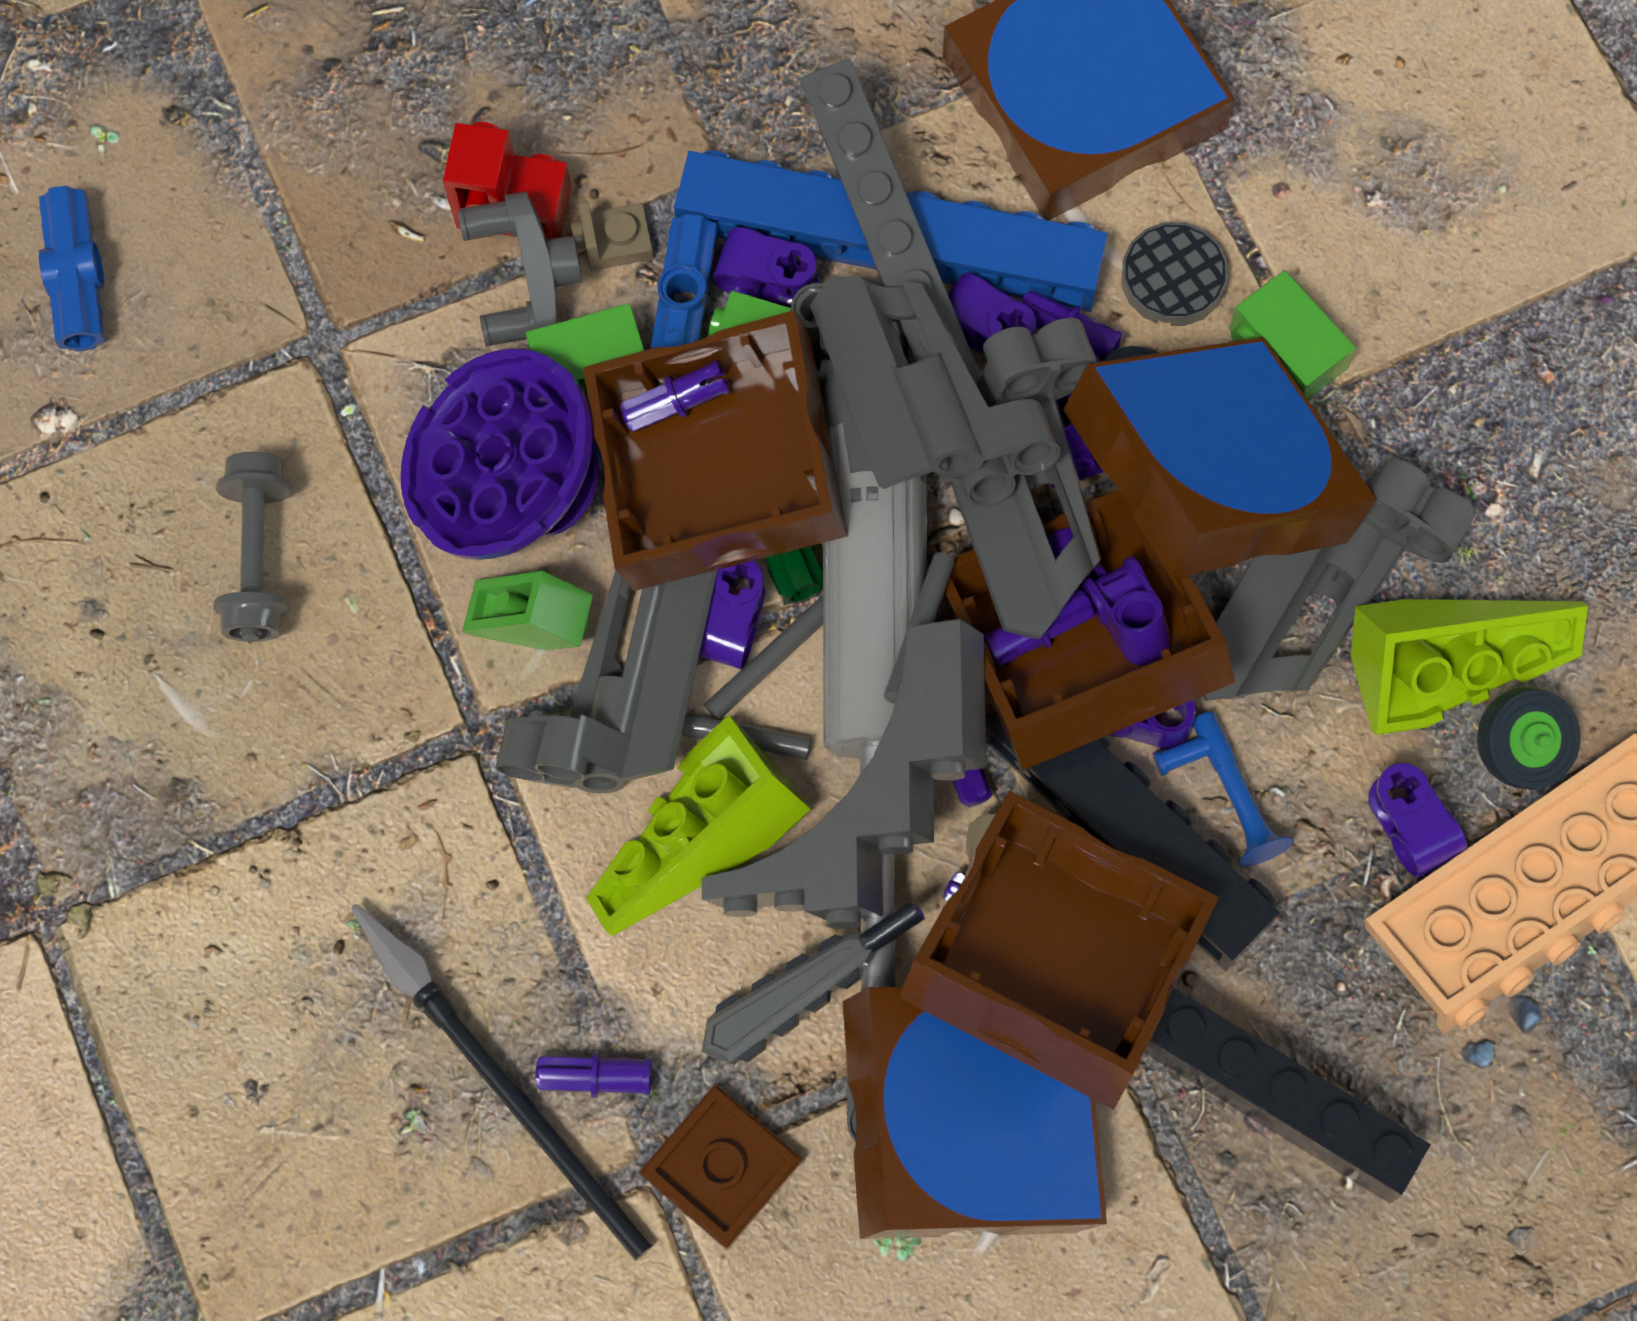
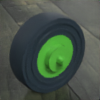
(1528, 738)

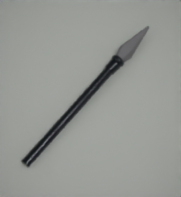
(411, 975)

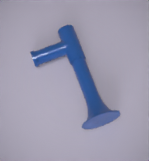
(1211, 742)

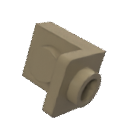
(612, 235)

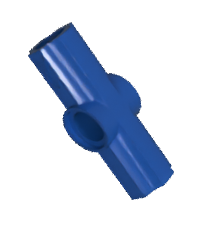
(71, 269)
(685, 269)

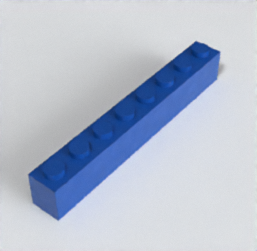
(812, 209)

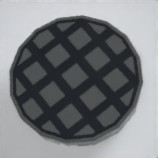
(1174, 273)

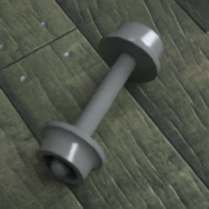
(253, 481)

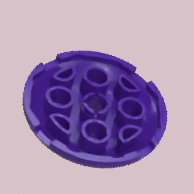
(497, 455)

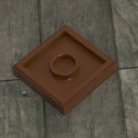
(721, 1167)

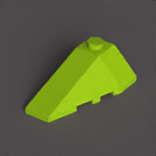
(1438, 654)
(714, 819)

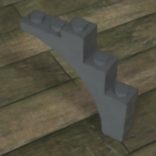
(930, 736)

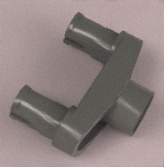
(545, 263)

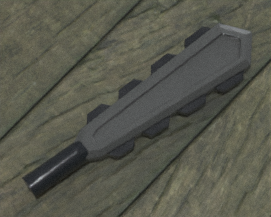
(776, 1003)

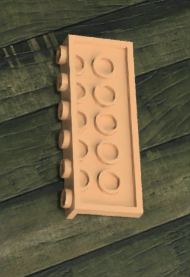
(1519, 894)

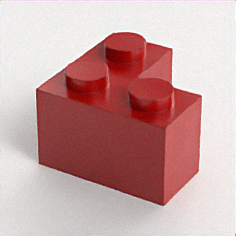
(484, 170)

